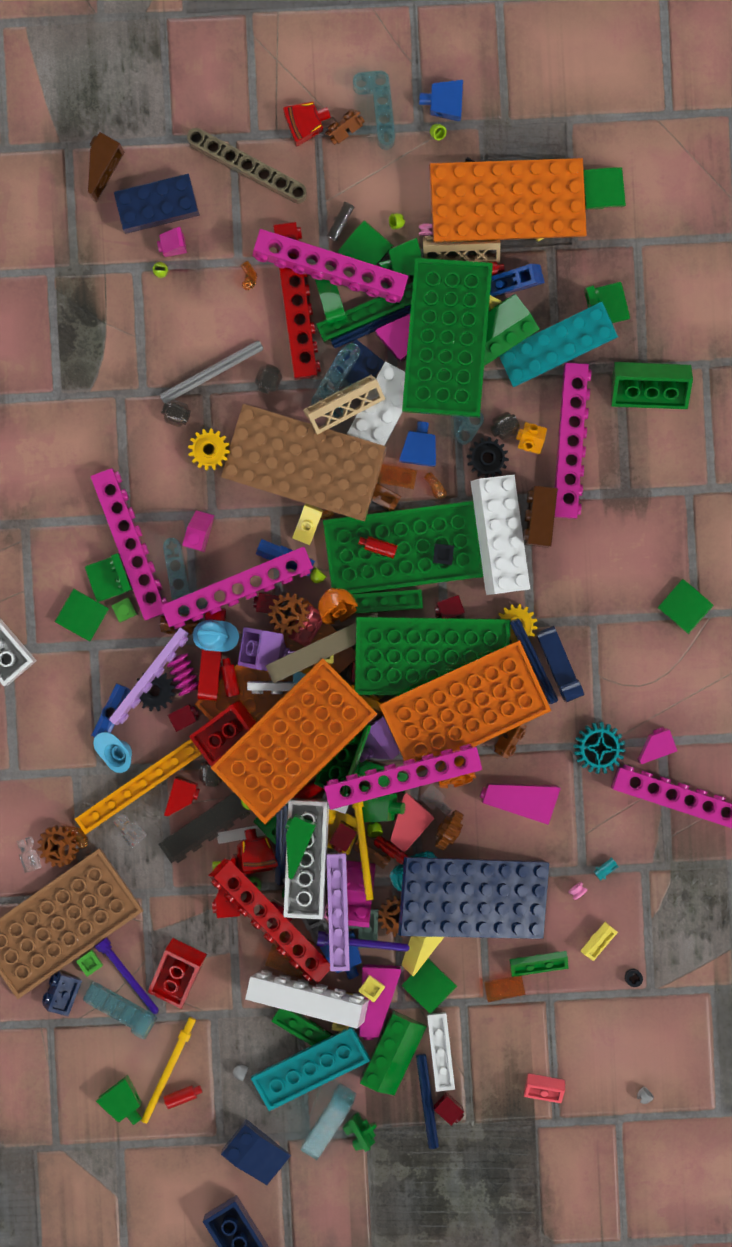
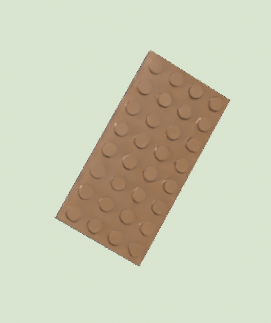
(296, 463)
(63, 922)

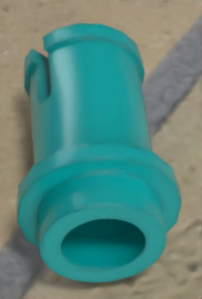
(605, 869)

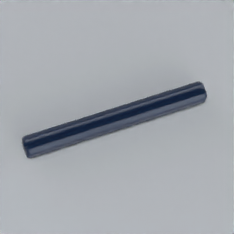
(369, 327)
(534, 661)
(281, 845)
(427, 1101)

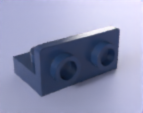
(61, 993)

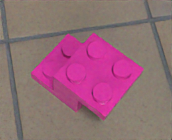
(358, 907)

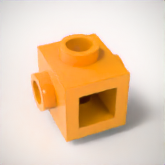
(531, 437)

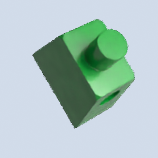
(403, 258)
(382, 808)
(121, 1101)

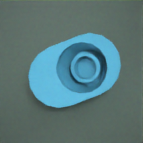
(215, 635)
(113, 751)

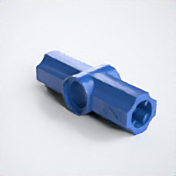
(271, 551)
(116, 698)

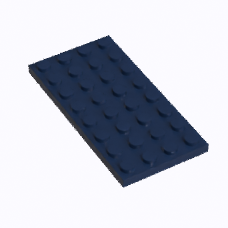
(473, 898)

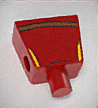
(305, 121)
(255, 854)

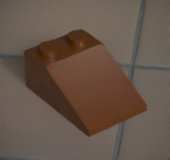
(104, 158)

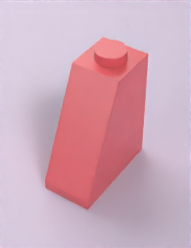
(410, 824)

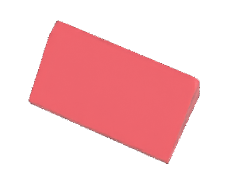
(307, 635)
(544, 1088)

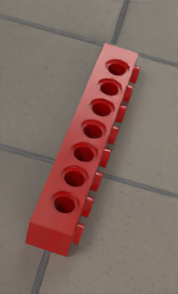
(300, 369)
(319, 965)

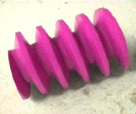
(183, 674)

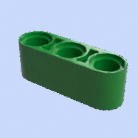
(330, 301)

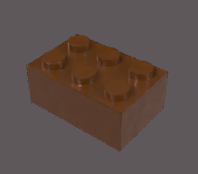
(540, 516)

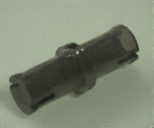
(340, 221)

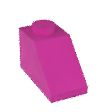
(172, 242)
(657, 745)

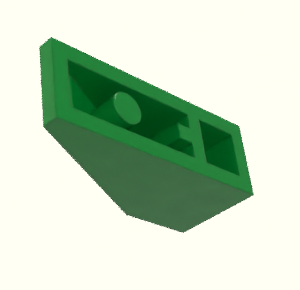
(297, 839)

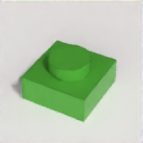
(124, 610)
(89, 963)

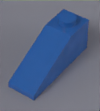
(517, 280)

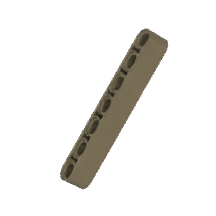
(241, 158)
(313, 653)

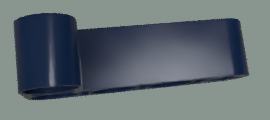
(559, 664)

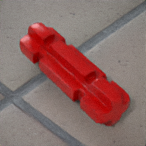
(390, 849)

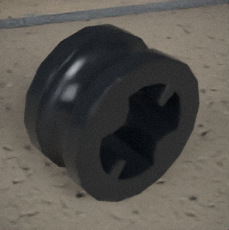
(637, 982)

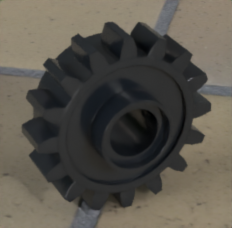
(491, 448)
(164, 695)

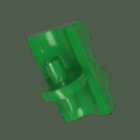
(362, 1130)

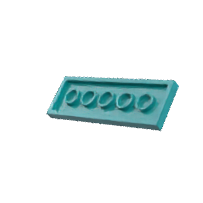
(558, 344)
(310, 1068)

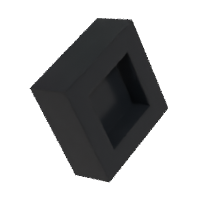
(443, 554)

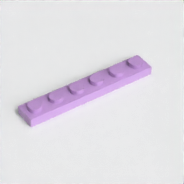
(153, 671)
(338, 912)

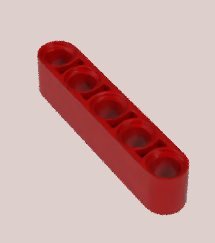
(210, 666)

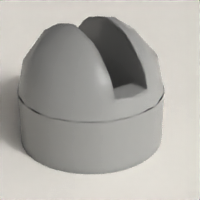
(240, 1072)
(645, 1094)

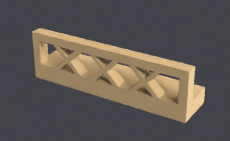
(444, 248)
(343, 397)

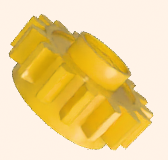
(209, 439)
(523, 615)

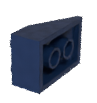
(255, 1153)

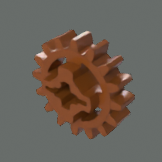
(292, 605)
(449, 830)
(49, 844)
(386, 913)

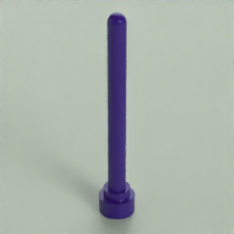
(323, 939)
(105, 947)

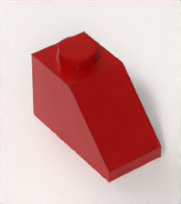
(181, 795)

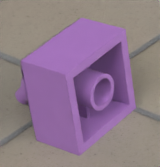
(261, 648)
(379, 742)

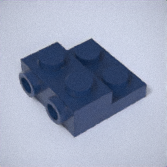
(366, 364)

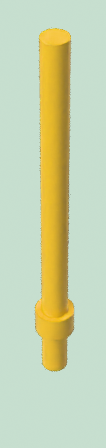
(363, 850)
(184, 1037)

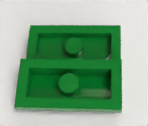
(604, 188)
(366, 245)
(685, 606)
(81, 614)
(429, 986)

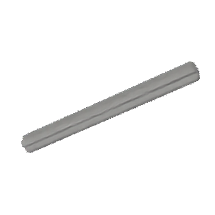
(211, 372)

